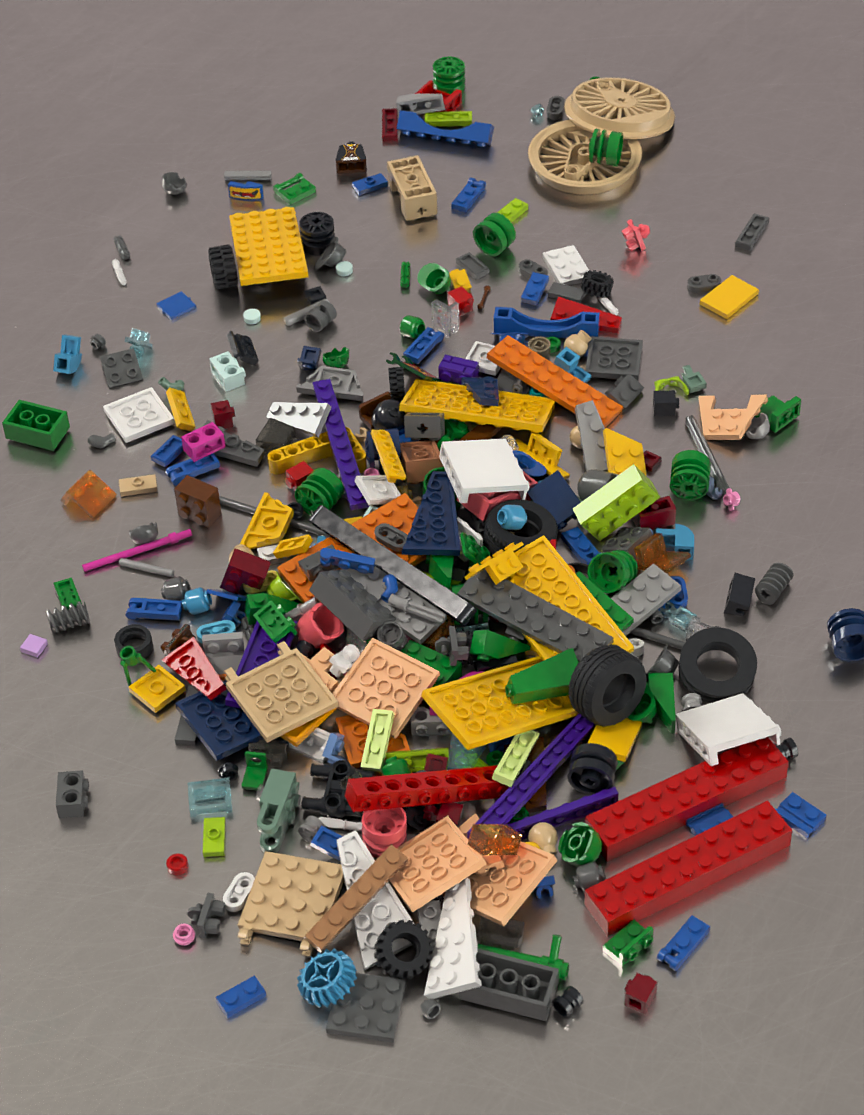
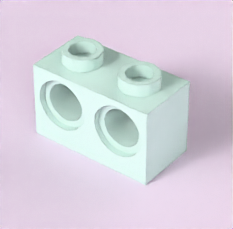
(227, 371)

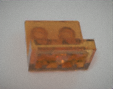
(89, 494)
(654, 551)

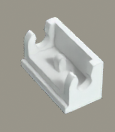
(314, 745)

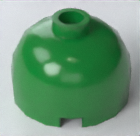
(580, 844)

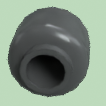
(175, 588)
(589, 875)

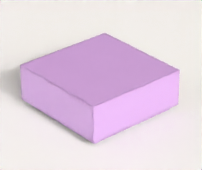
(33, 645)

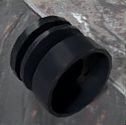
(316, 232)

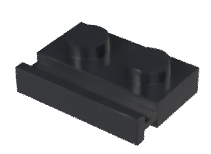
(242, 347)

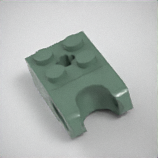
(277, 808)

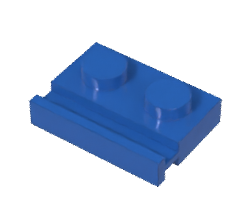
(800, 814)
(708, 819)

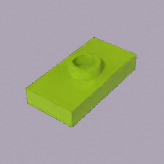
(214, 837)

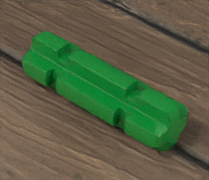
(405, 274)

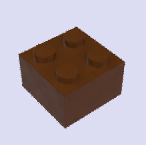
(197, 501)

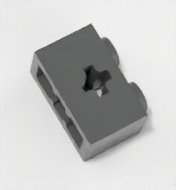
(434, 422)

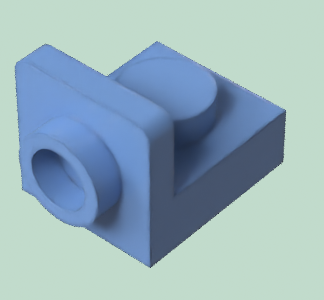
(334, 745)

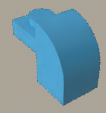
(70, 357)
(568, 361)
(679, 538)

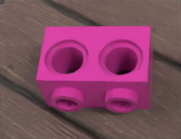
(203, 441)

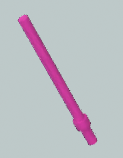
(172, 538)

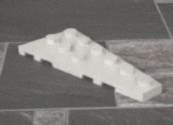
(380, 910)
(455, 947)

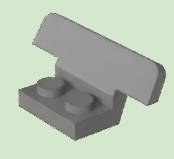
(224, 650)

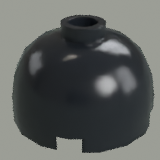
(388, 416)

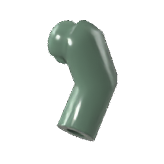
(179, 385)

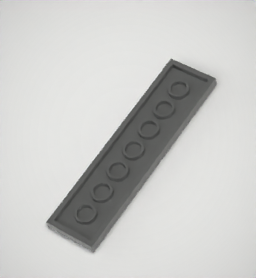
(532, 615)

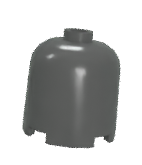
(592, 481)

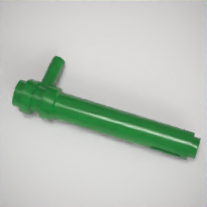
(551, 961)

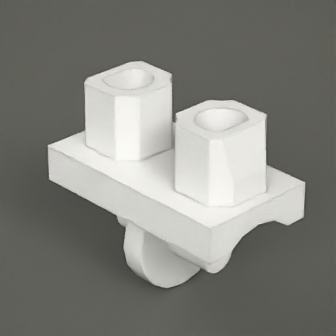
(344, 660)

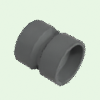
(320, 316)
(392, 635)

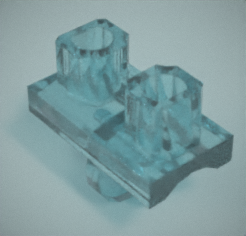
(139, 340)

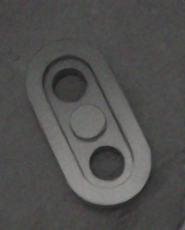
(555, 107)
(528, 266)
(703, 283)
(393, 538)

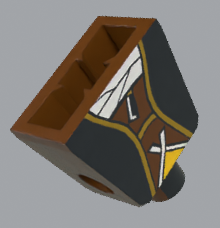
(351, 158)

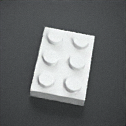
(565, 265)

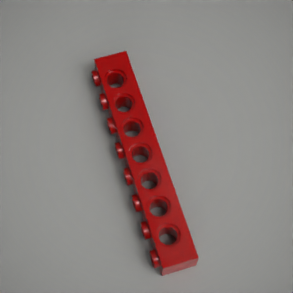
(423, 788)

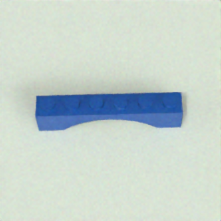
(475, 133)
(510, 321)

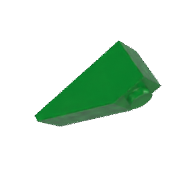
(441, 568)
(257, 601)
(491, 645)
(663, 692)

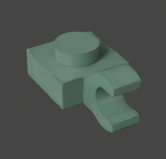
(694, 381)

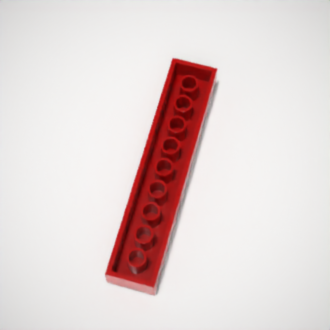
(682, 796)
(687, 867)

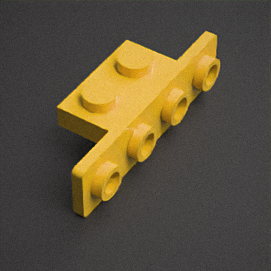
(543, 452)
(388, 456)
(500, 566)

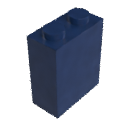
(556, 497)

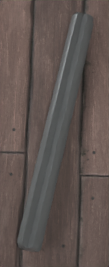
(703, 447)

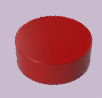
(177, 864)

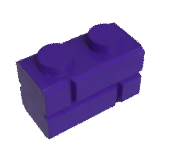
(454, 368)

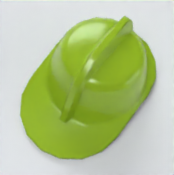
(279, 588)

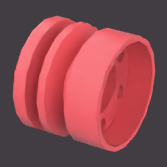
(383, 828)

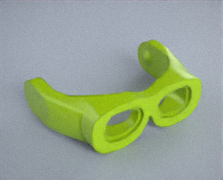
(678, 383)

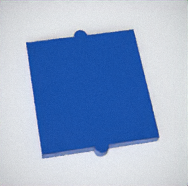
(176, 305)
(226, 594)

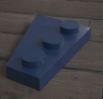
(483, 389)

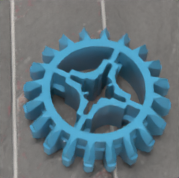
(323, 991)

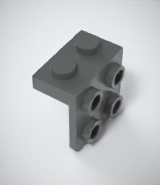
(627, 540)

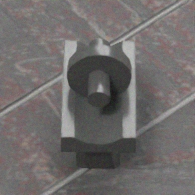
(454, 645)
(202, 915)

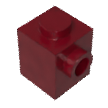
(222, 414)
(640, 992)

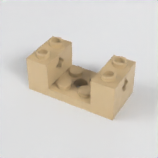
(414, 186)

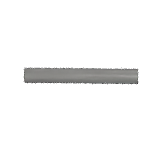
(146, 567)

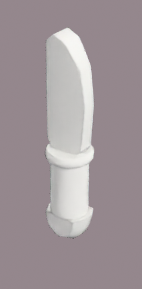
(119, 271)
(608, 305)
(340, 824)

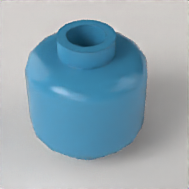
(512, 517)
(197, 601)

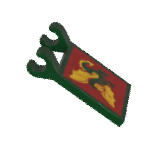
(411, 367)

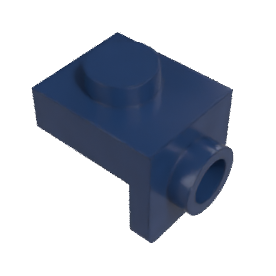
(309, 358)

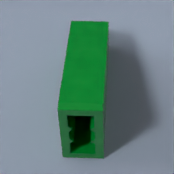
(543, 679)

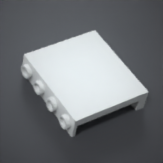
(482, 467)
(725, 726)

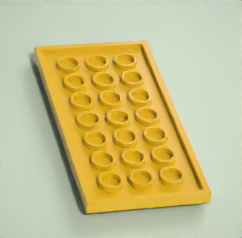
(268, 246)
(454, 400)
(555, 582)
(482, 713)

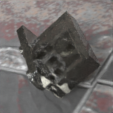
(508, 936)

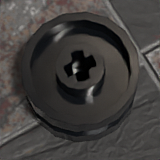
(592, 768)

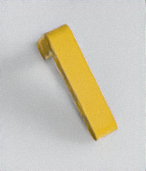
(311, 450)

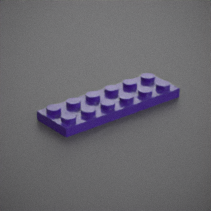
(258, 652)

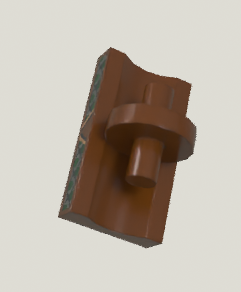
(179, 637)

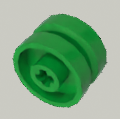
(494, 234)

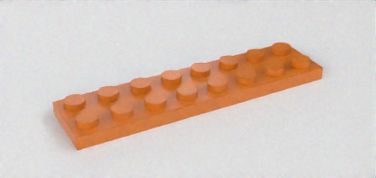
(550, 378)

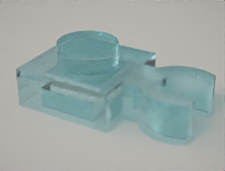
(678, 617)

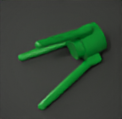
(131, 658)

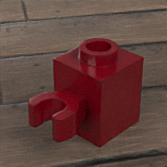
(452, 810)

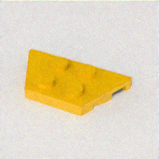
(622, 452)
(267, 523)

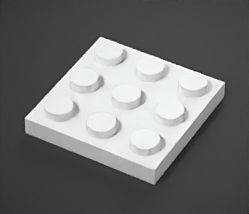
(138, 414)

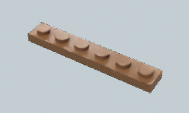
(355, 898)

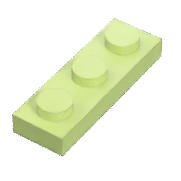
(377, 740)

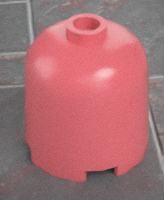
(319, 626)

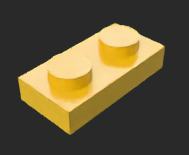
(293, 546)

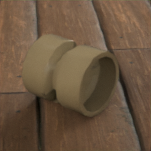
(541, 346)

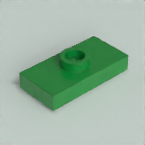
(67, 592)

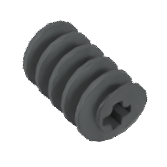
(773, 583)
(68, 616)

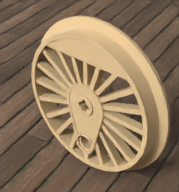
(637, 113)
(574, 160)

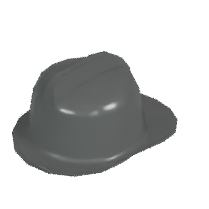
(332, 255)
(665, 663)

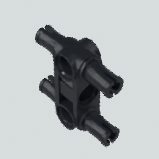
(334, 801)

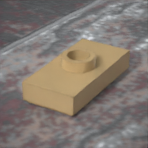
(138, 485)

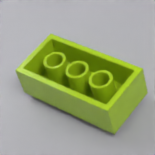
(616, 502)

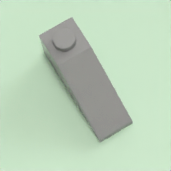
(420, 103)

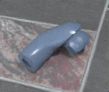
(713, 492)

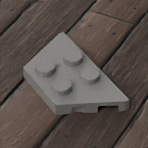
(342, 380)

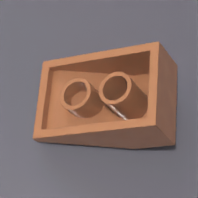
(419, 459)

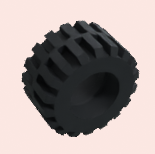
(223, 266)
(416, 937)

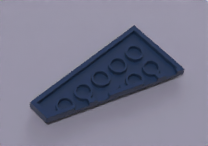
(435, 523)

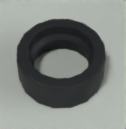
(134, 631)

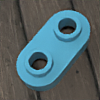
(219, 627)

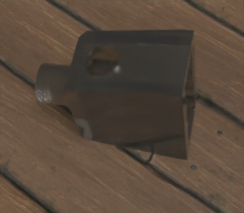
(276, 435)

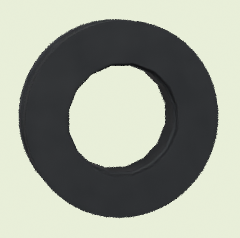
(726, 641)

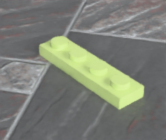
(515, 757)

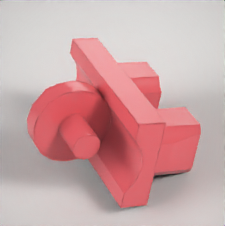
(635, 235)

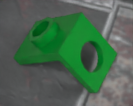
(255, 772)

